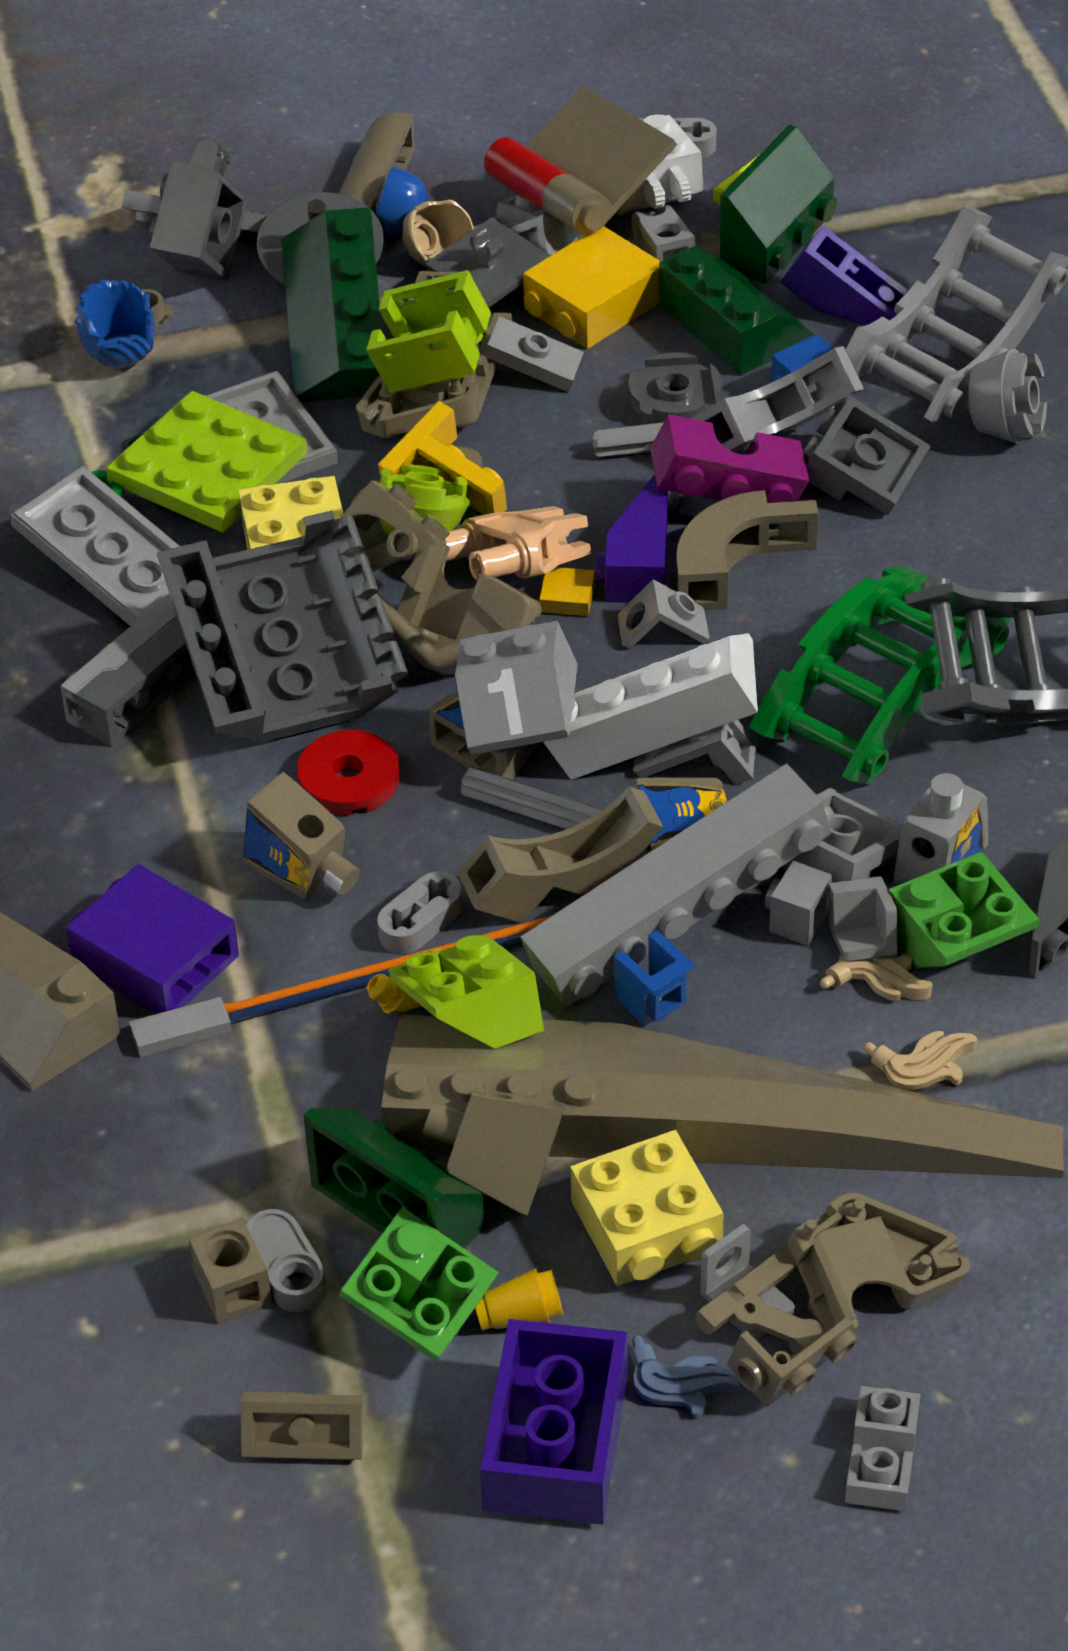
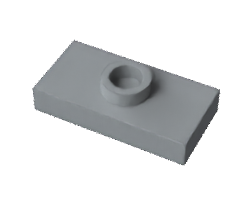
(533, 354)

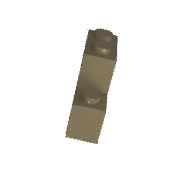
(517, 874)

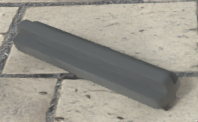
(525, 799)

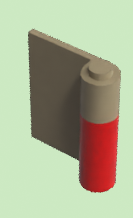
(581, 161)

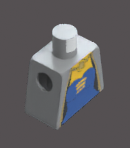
(946, 822)

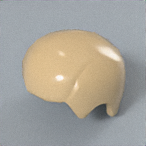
(433, 228)

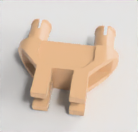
(517, 542)

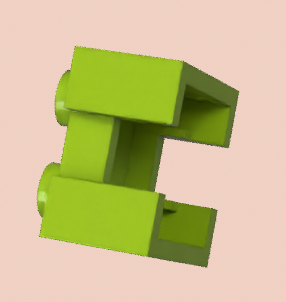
(431, 334)

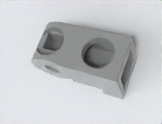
(661, 233)

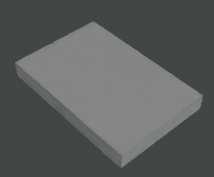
(275, 403)

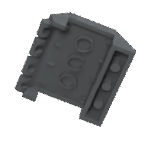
(285, 630)

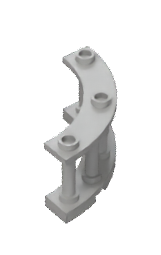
(885, 341)

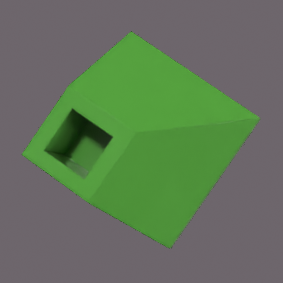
(958, 912)
(418, 1284)

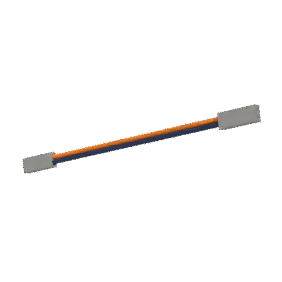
(211, 1017)

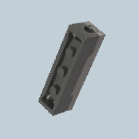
(129, 676)

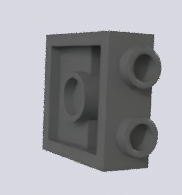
(863, 456)

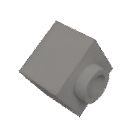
(798, 902)

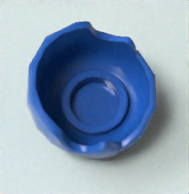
(399, 196)

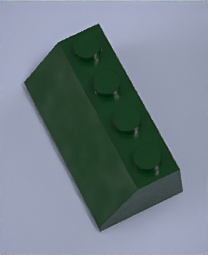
(332, 304)

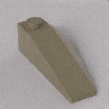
(48, 1007)

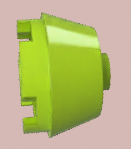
(435, 496)

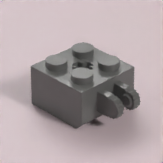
(199, 214)

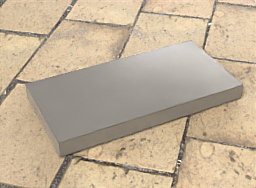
(98, 542)

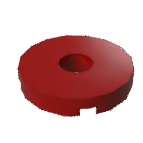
(349, 750)

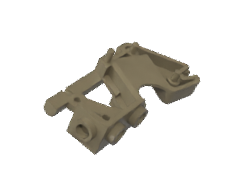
(398, 412)
(431, 611)
(838, 1252)

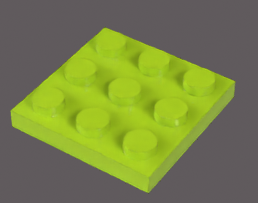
(202, 458)

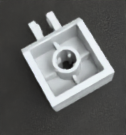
(675, 177)

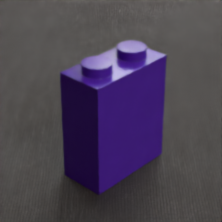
(153, 940)

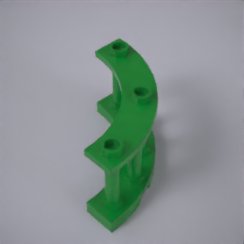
(843, 626)

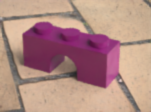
(696, 464)

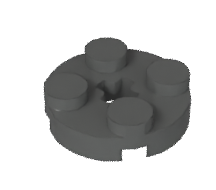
(651, 393)

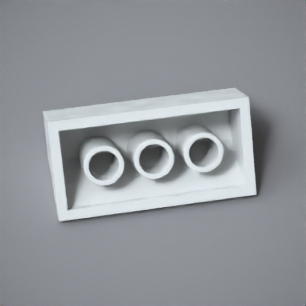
(659, 705)

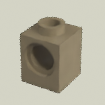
(230, 1270)

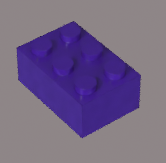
(554, 1421)

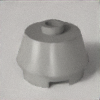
(1006, 396)

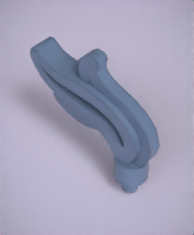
(681, 1383)

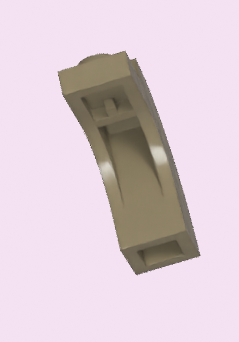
(734, 531)

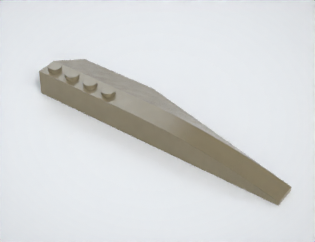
(721, 1101)

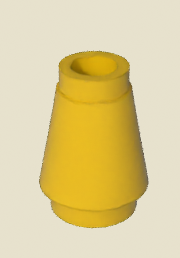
(525, 1297)

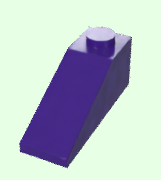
(842, 281)
(636, 546)

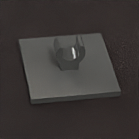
(493, 258)

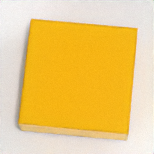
(567, 591)

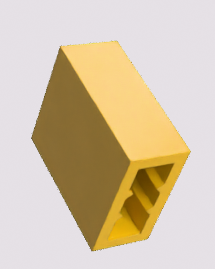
(592, 287)

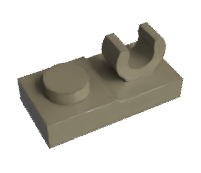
(301, 1425)

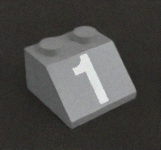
(516, 687)

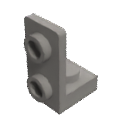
(727, 746)

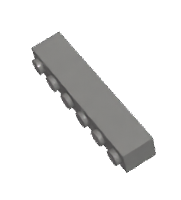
(677, 883)

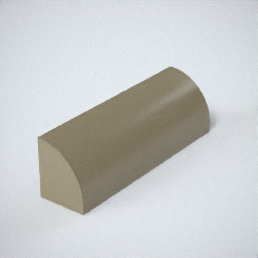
(385, 145)

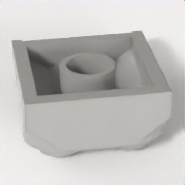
(857, 840)

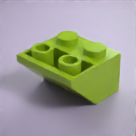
(475, 990)

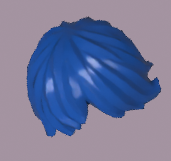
(115, 323)

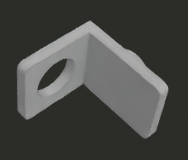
(662, 605)
(716, 1281)

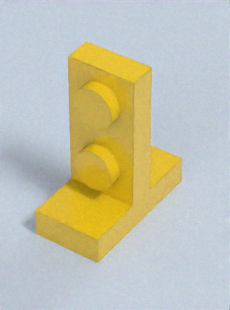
(431, 445)

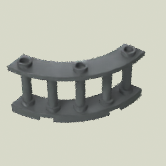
(986, 698)

